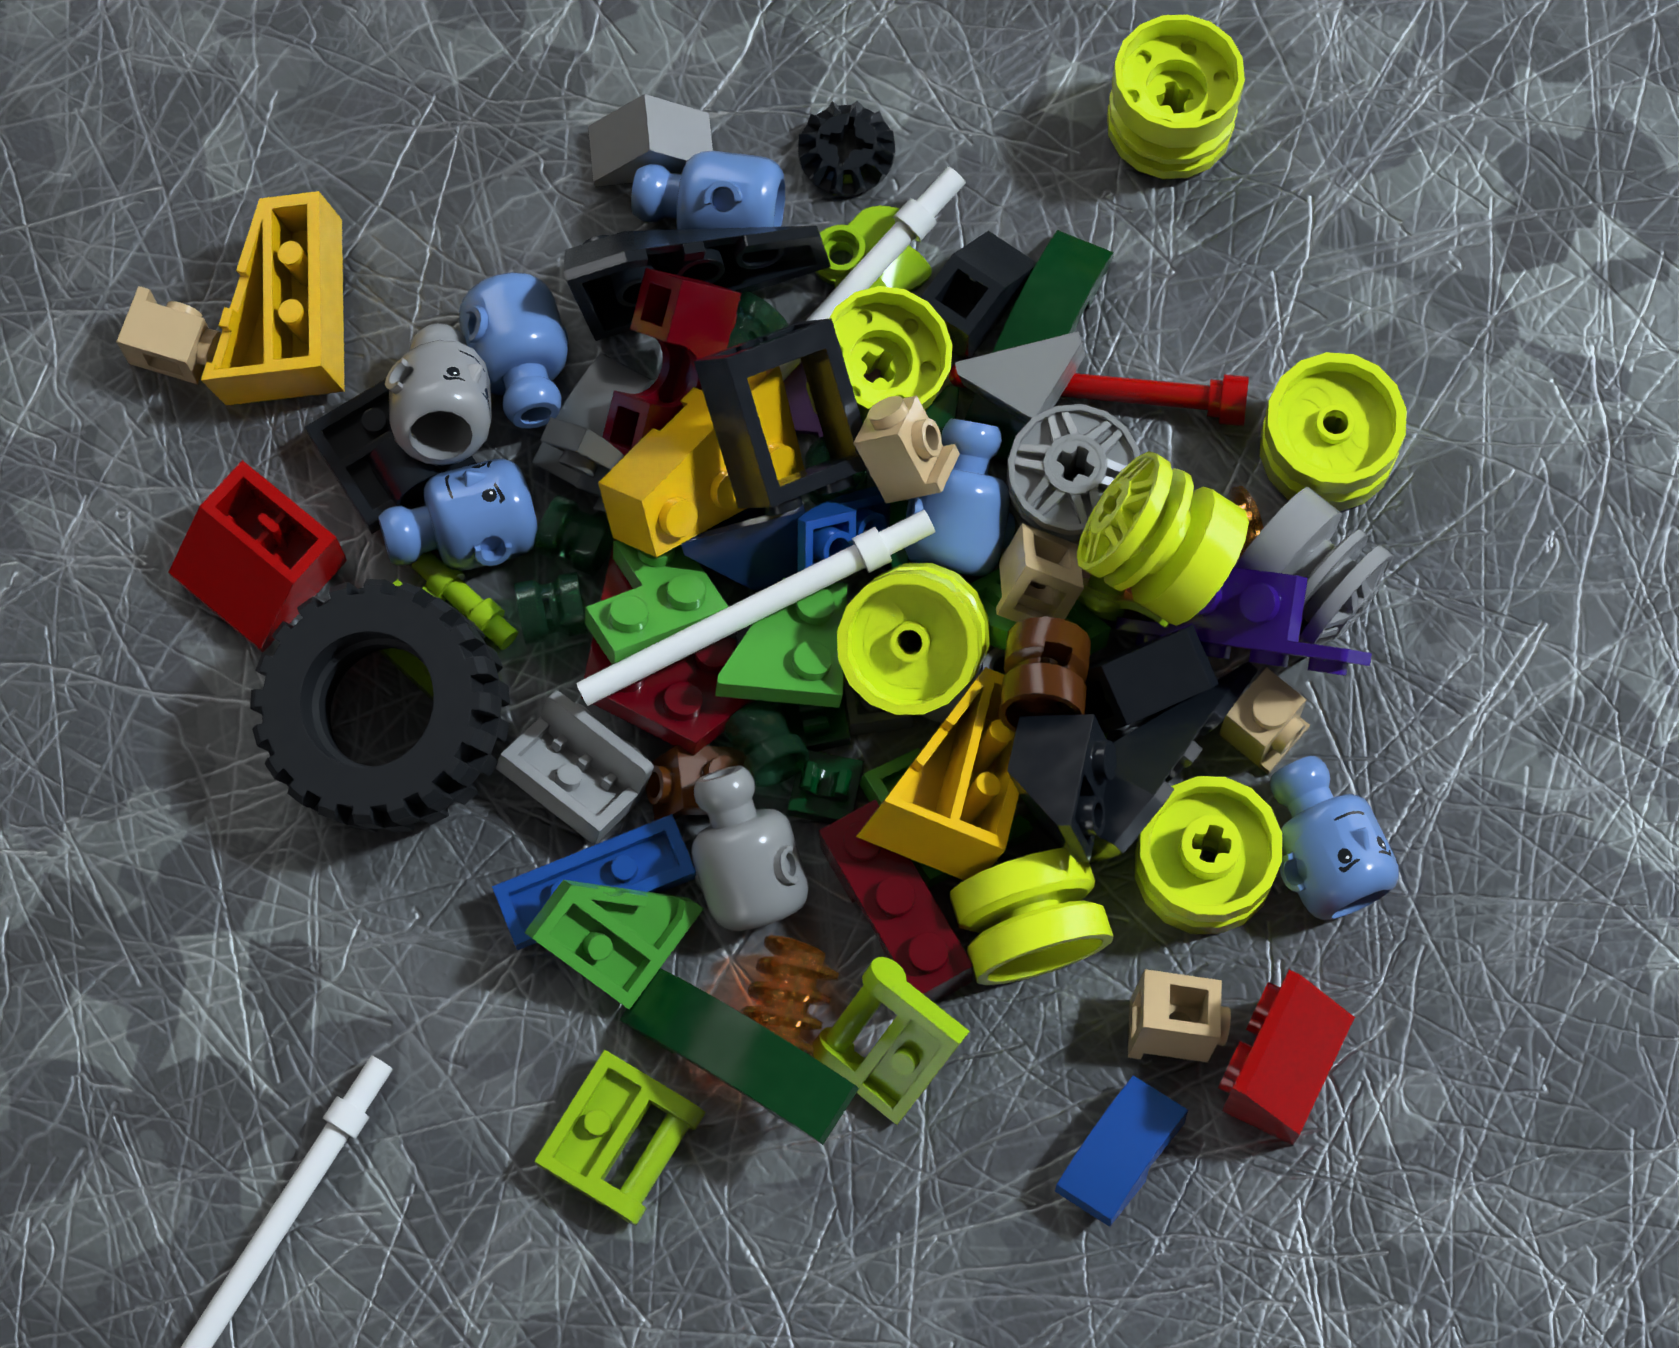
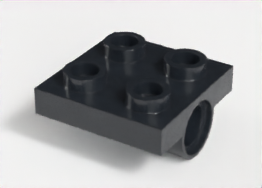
(366, 458)

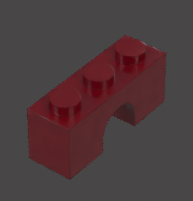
(689, 324)
(897, 907)

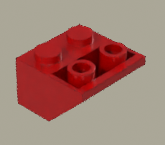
(255, 555)
(1292, 1055)

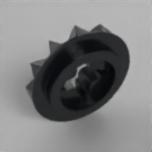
(864, 167)

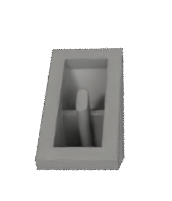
(646, 134)
(1024, 377)

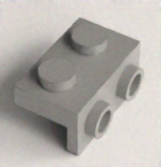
(577, 768)

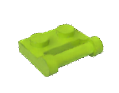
(906, 1053)
(600, 1126)

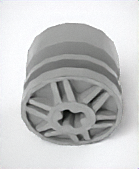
(1053, 447)
(1300, 545)

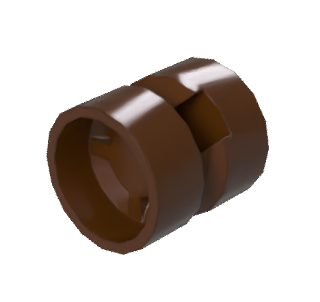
(1044, 670)

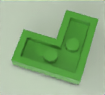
(664, 599)

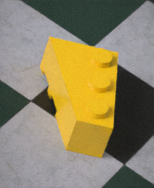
(287, 307)
(677, 477)
(956, 795)

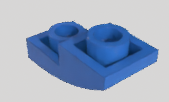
(835, 522)
(1121, 1150)

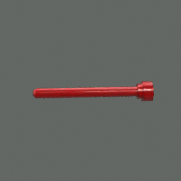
(1221, 398)

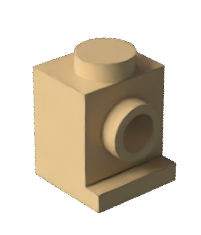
(167, 338)
(904, 450)
(1038, 576)
(1266, 721)
(1177, 1016)

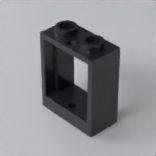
(739, 427)

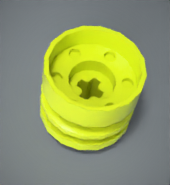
(1175, 96)
(896, 335)
(1162, 538)

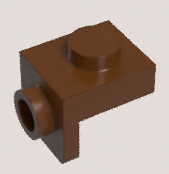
(675, 777)

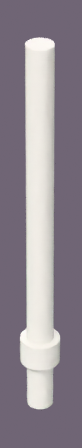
(912, 222)
(869, 551)
(343, 1119)

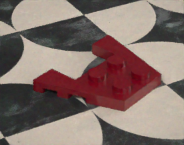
(677, 700)

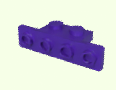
(1257, 614)

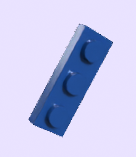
(640, 860)

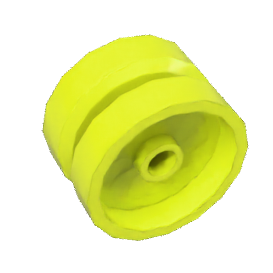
(1333, 429)
(876, 634)
(1215, 818)
(1030, 917)

